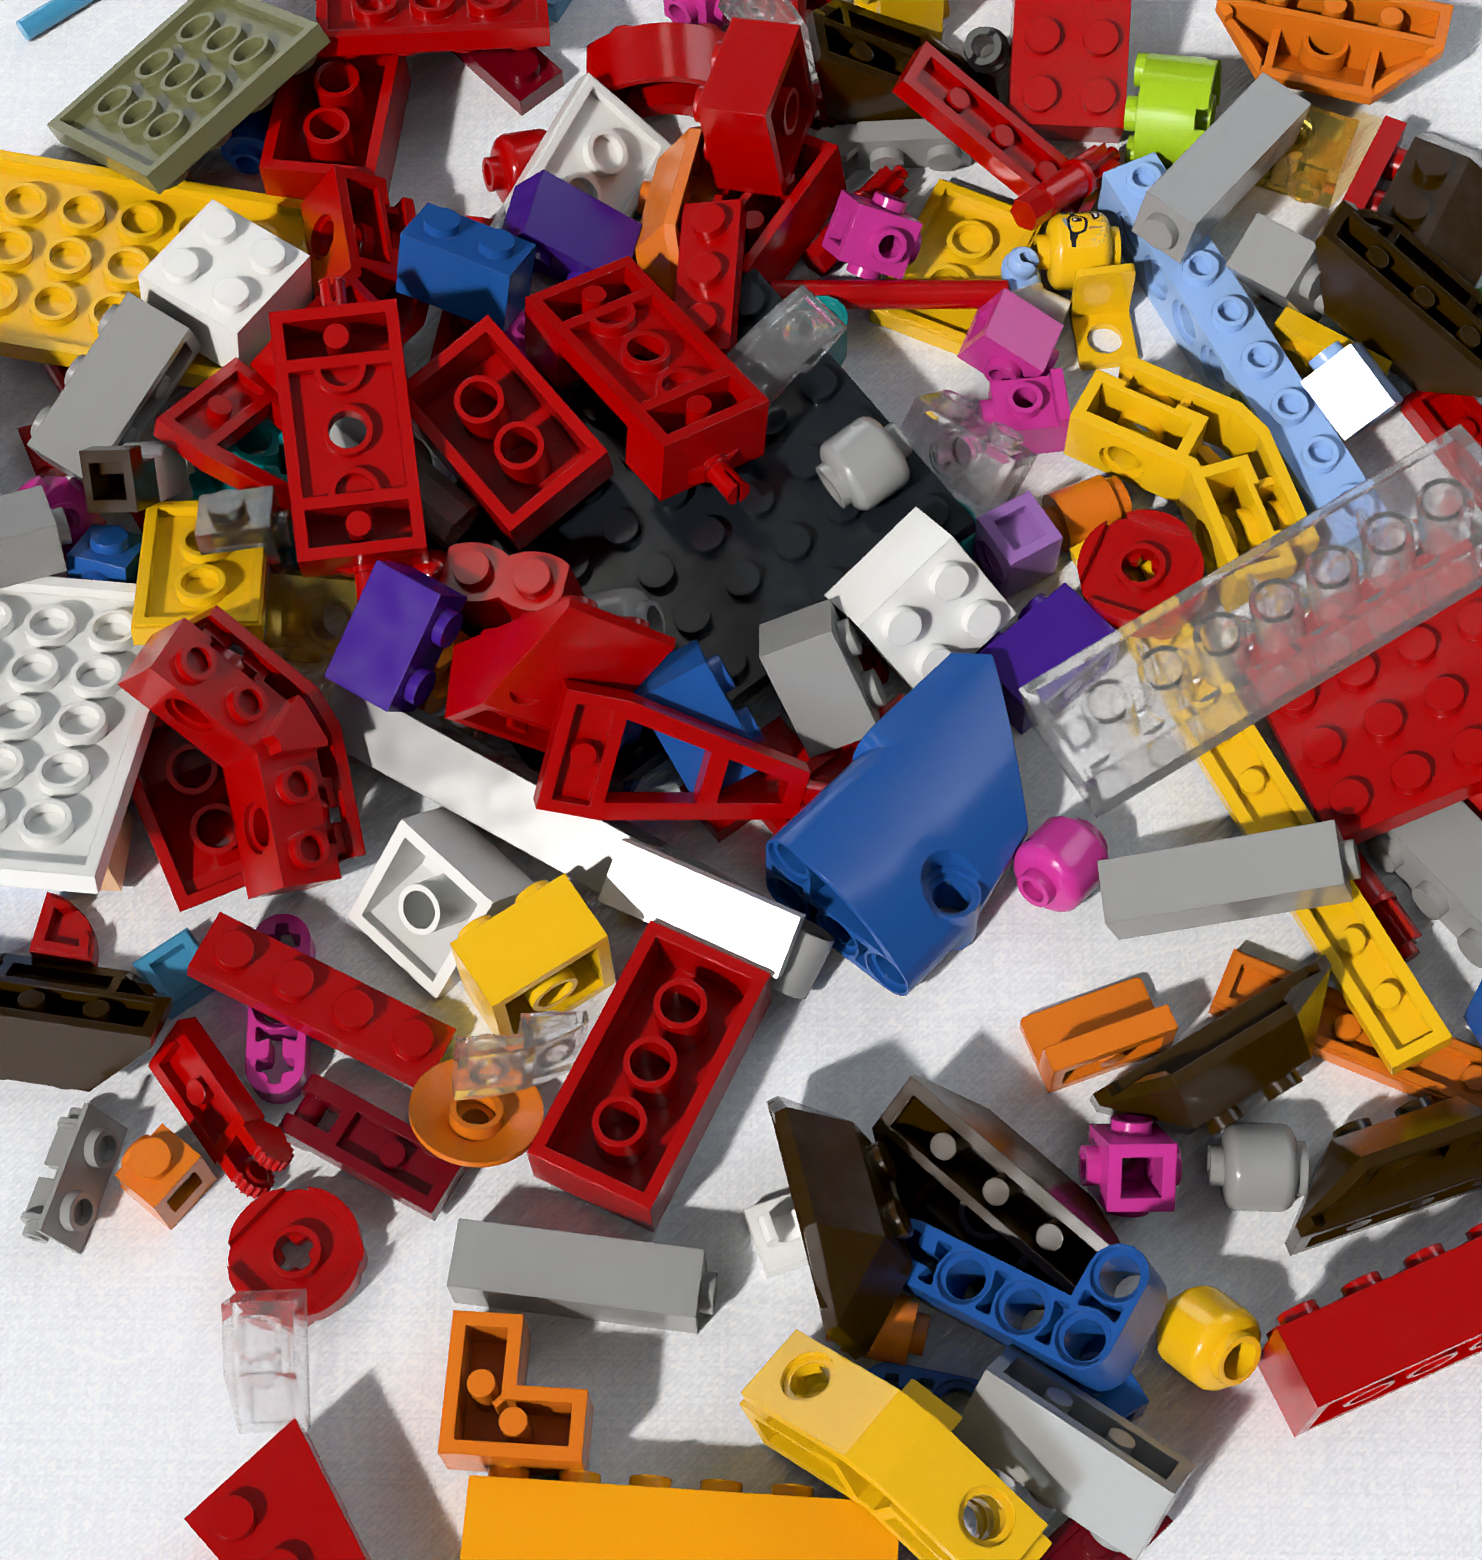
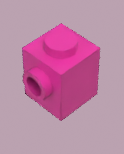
(1011, 339)

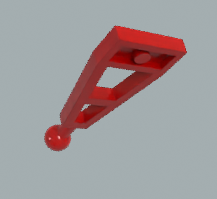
(222, 413)
(586, 746)

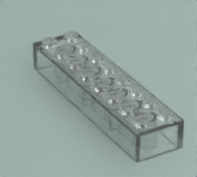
(1266, 625)

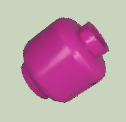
(1060, 863)

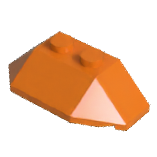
(1338, 45)
(678, 179)

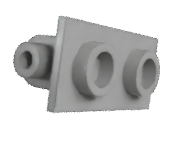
(84, 1155)

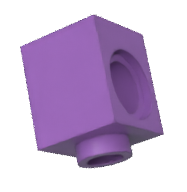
(1016, 545)

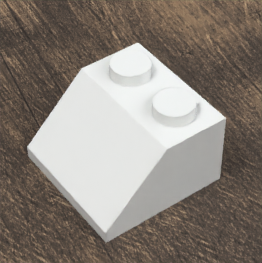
(428, 888)

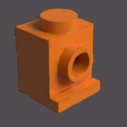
(157, 1168)

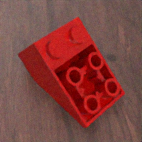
(515, 673)

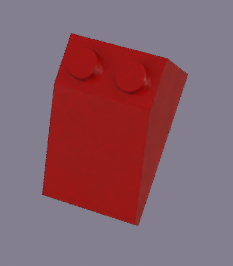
(187, 818)

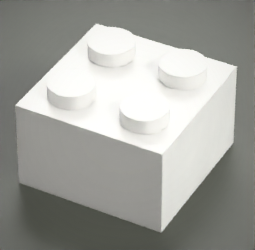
(224, 281)
(919, 599)

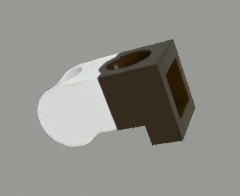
(130, 476)

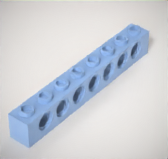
(1229, 341)

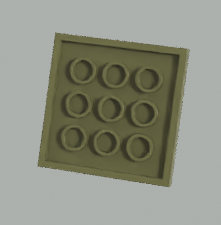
(188, 88)

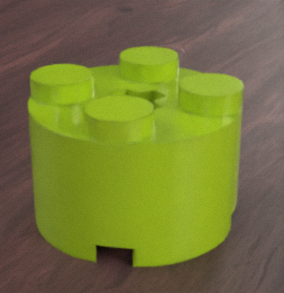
(1172, 105)

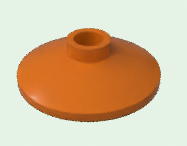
(445, 1128)

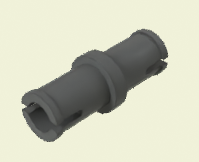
(980, 38)

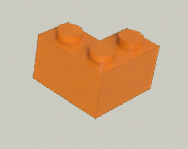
(492, 1412)

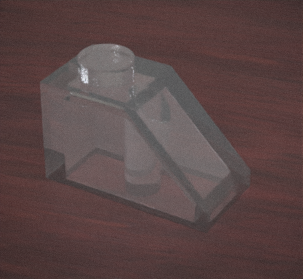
(266, 1359)

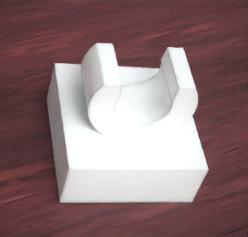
(776, 1235)

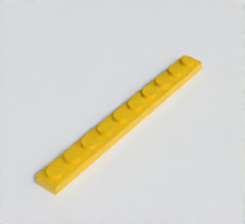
(1362, 956)

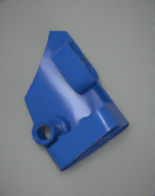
(910, 828)

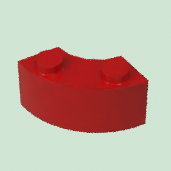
(655, 64)

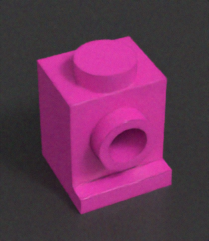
(1033, 408)

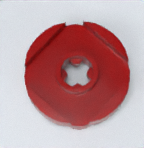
(1127, 542)
(297, 1217)

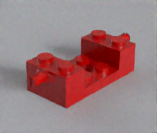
(685, 411)
(362, 498)

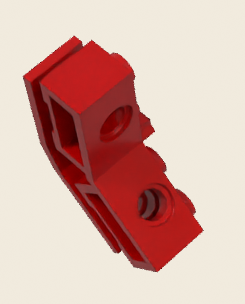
(336, 218)
(271, 738)

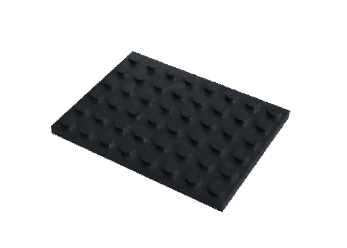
(723, 564)

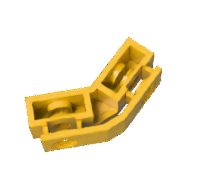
(1223, 502)
(888, 1454)

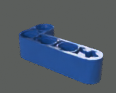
(1067, 1319)

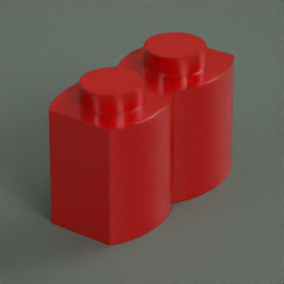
(505, 585)

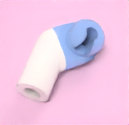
(1025, 281)

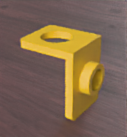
(1102, 302)

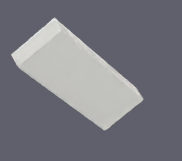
(701, 906)

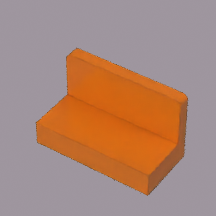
(1097, 1033)

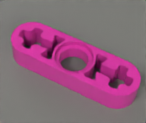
(261, 1054)

